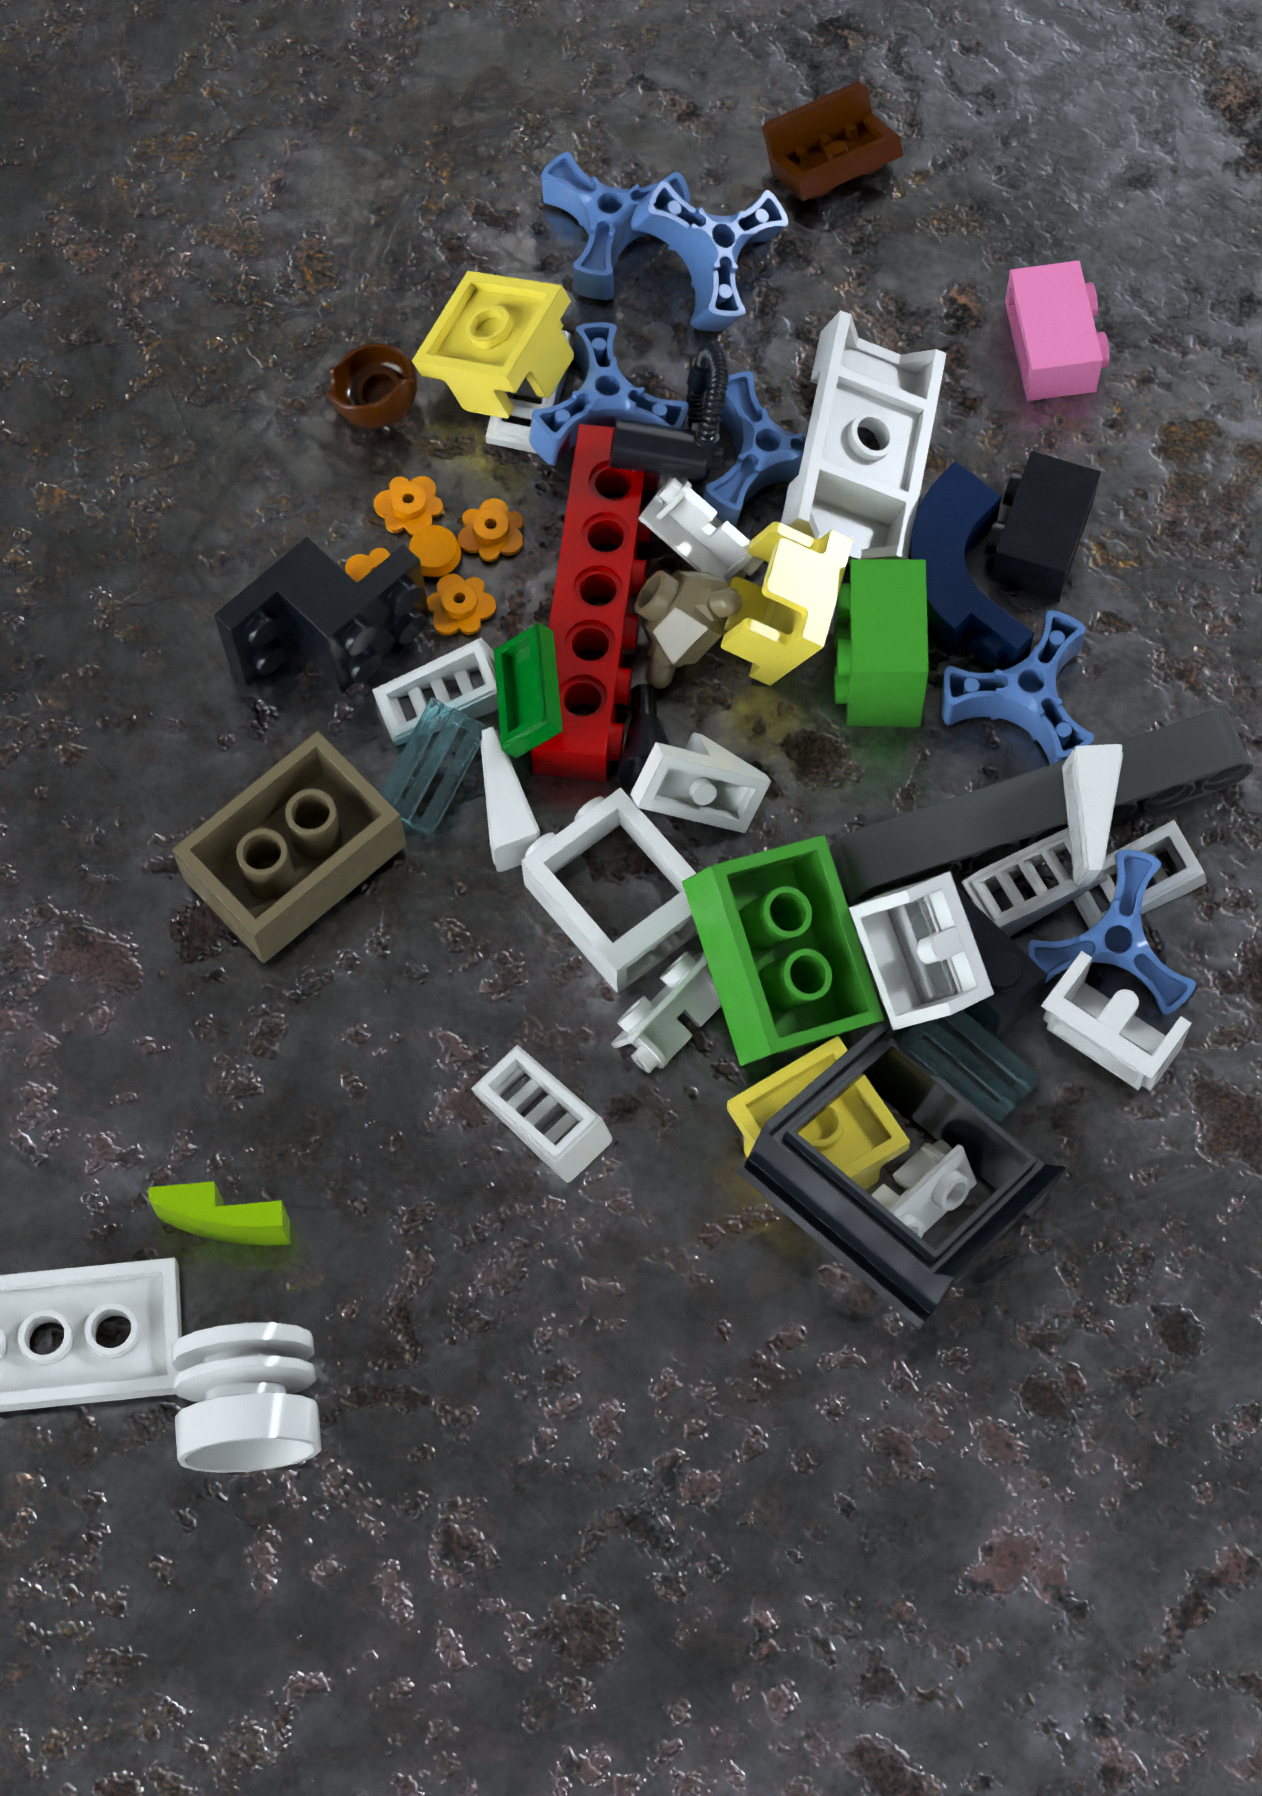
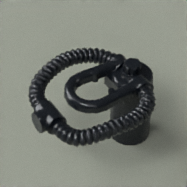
(678, 450)

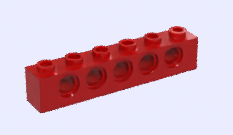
(583, 573)

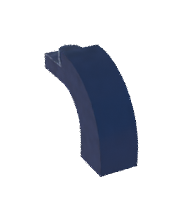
(945, 531)

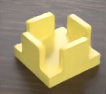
(494, 338)
(794, 607)
(851, 1132)

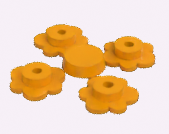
(441, 551)

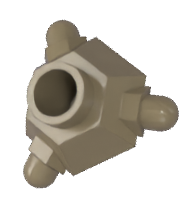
(682, 619)

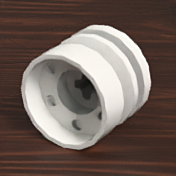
(245, 1397)

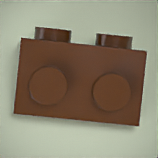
(829, 142)

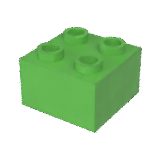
(882, 643)

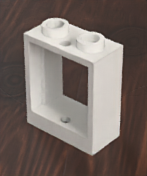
(650, 939)

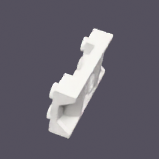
(840, 479)

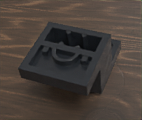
(324, 616)

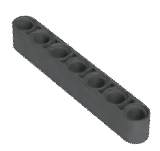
(1005, 817)

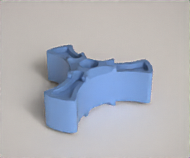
(604, 215)
(709, 246)
(600, 399)
(763, 450)
(1025, 691)
(1120, 938)

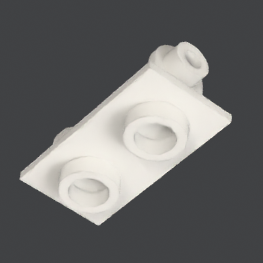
(697, 534)
(654, 1024)
(934, 1182)

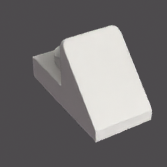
(700, 784)

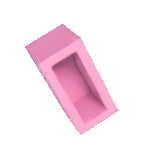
(1055, 330)

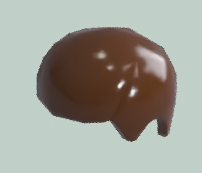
(373, 385)

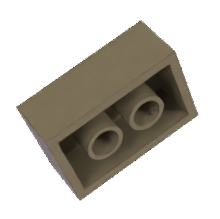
(290, 846)

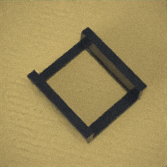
(853, 1222)

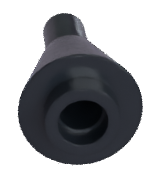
(642, 734)

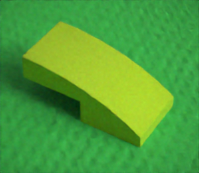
(201, 1212)

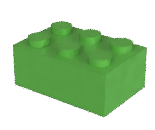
(782, 949)

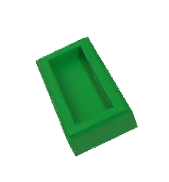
(527, 690)

